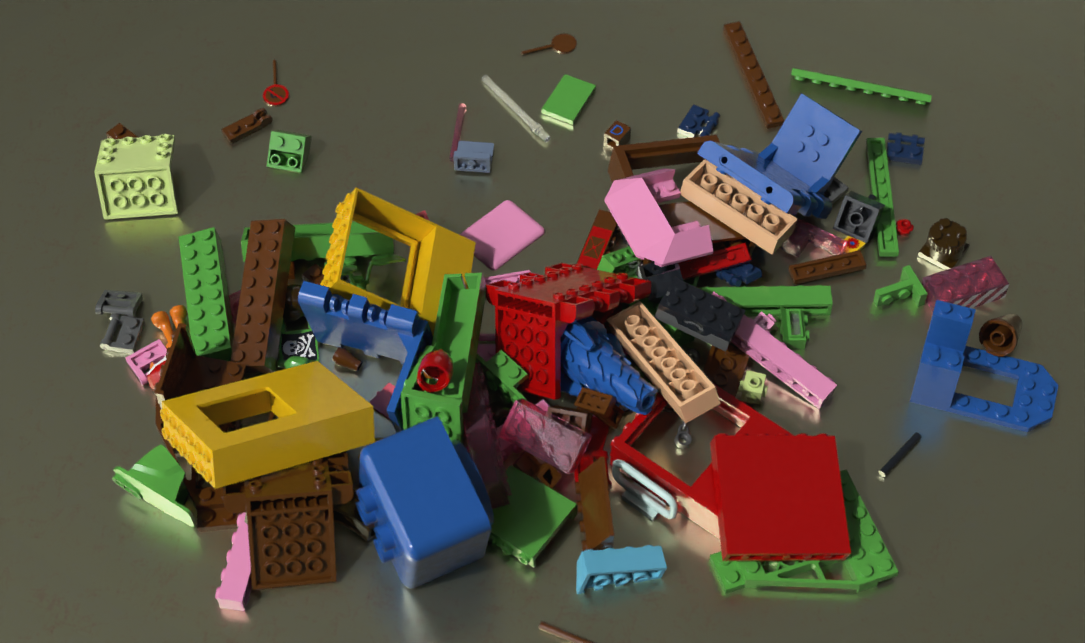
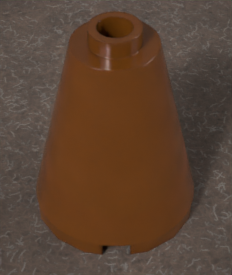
(1001, 334)

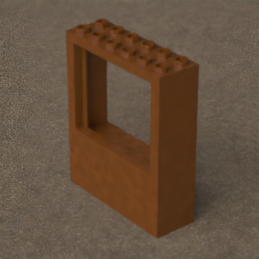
(668, 153)

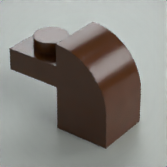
(543, 472)

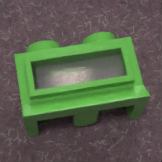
(793, 328)

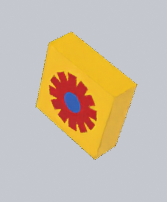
(854, 244)

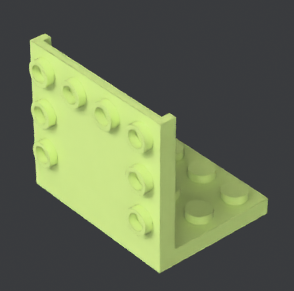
(136, 176)

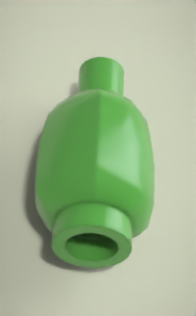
(292, 362)

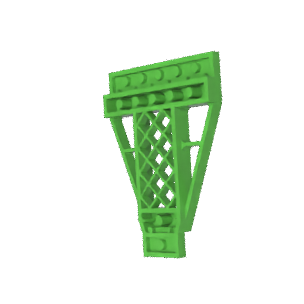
(866, 563)

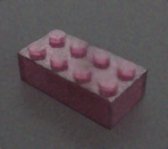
(545, 436)

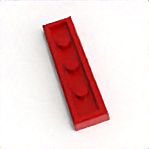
(715, 262)

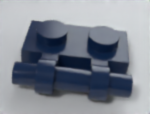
(694, 120)
(905, 153)
(742, 273)

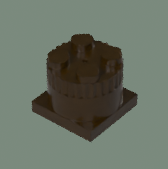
(945, 244)

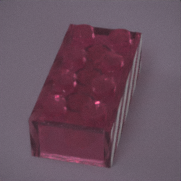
(967, 284)

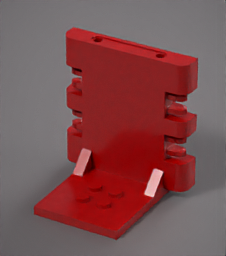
(538, 309)

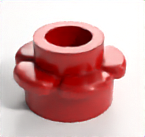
(904, 227)

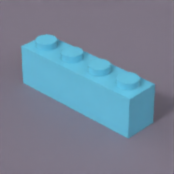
(619, 566)

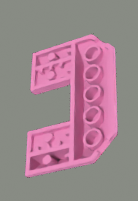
(644, 225)

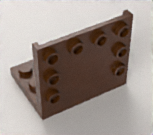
(190, 373)

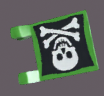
(298, 343)

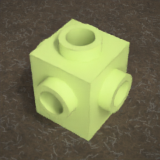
(753, 387)

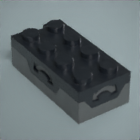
(699, 314)

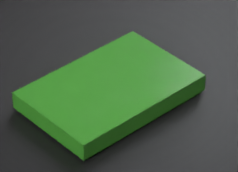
(568, 99)

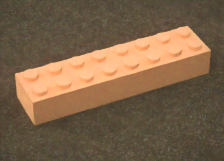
(663, 362)

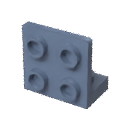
(473, 156)

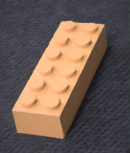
(738, 207)

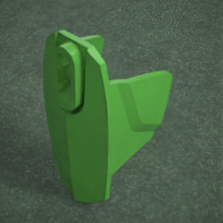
(159, 482)

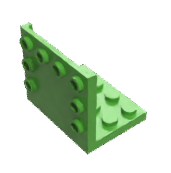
(422, 406)

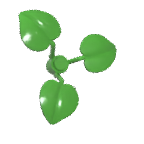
(379, 260)

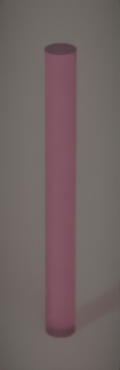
(457, 131)

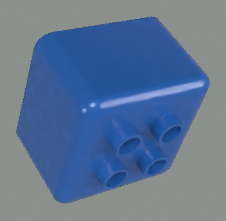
(424, 502)

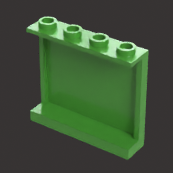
(530, 518)

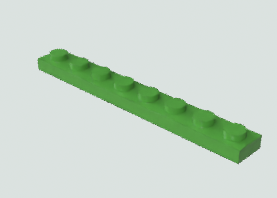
(869, 88)
(881, 190)

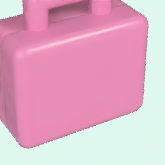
(502, 234)

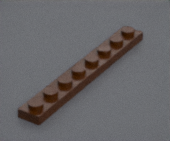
(753, 75)

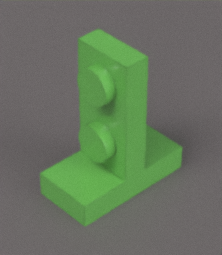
(908, 286)

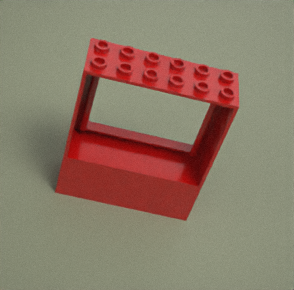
(698, 500)

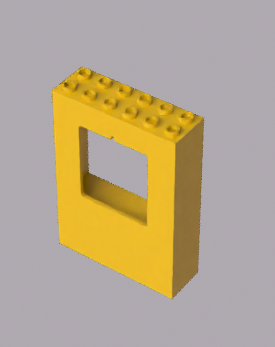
(314, 420)

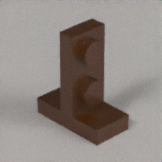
(601, 406)

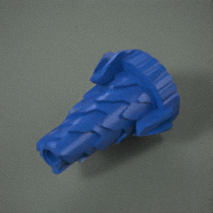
(598, 362)

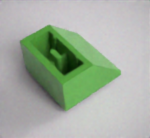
(288, 150)

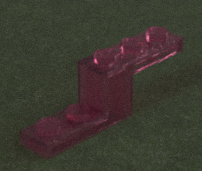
(807, 233)

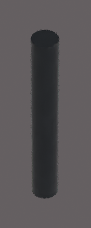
(899, 454)

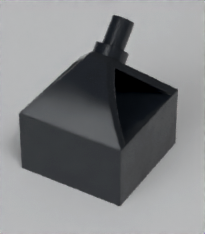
(859, 216)
(660, 278)

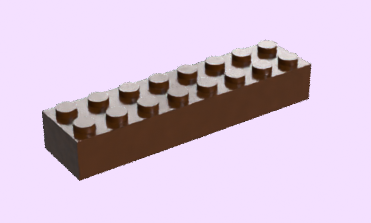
(263, 295)

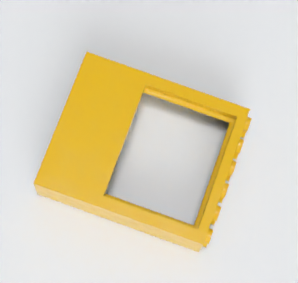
(431, 254)

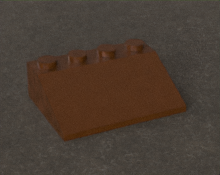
(595, 507)

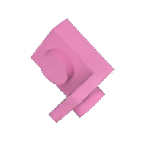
(766, 322)

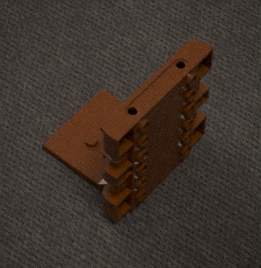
(292, 520)

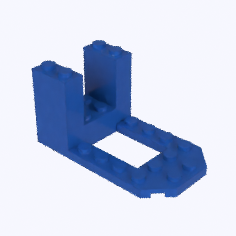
(941, 367)

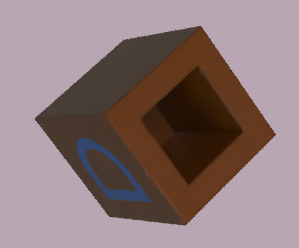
(617, 135)

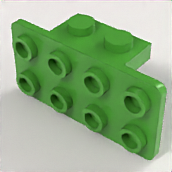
(503, 376)

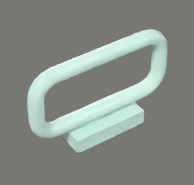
(641, 498)

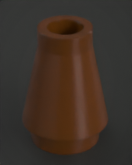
(346, 359)

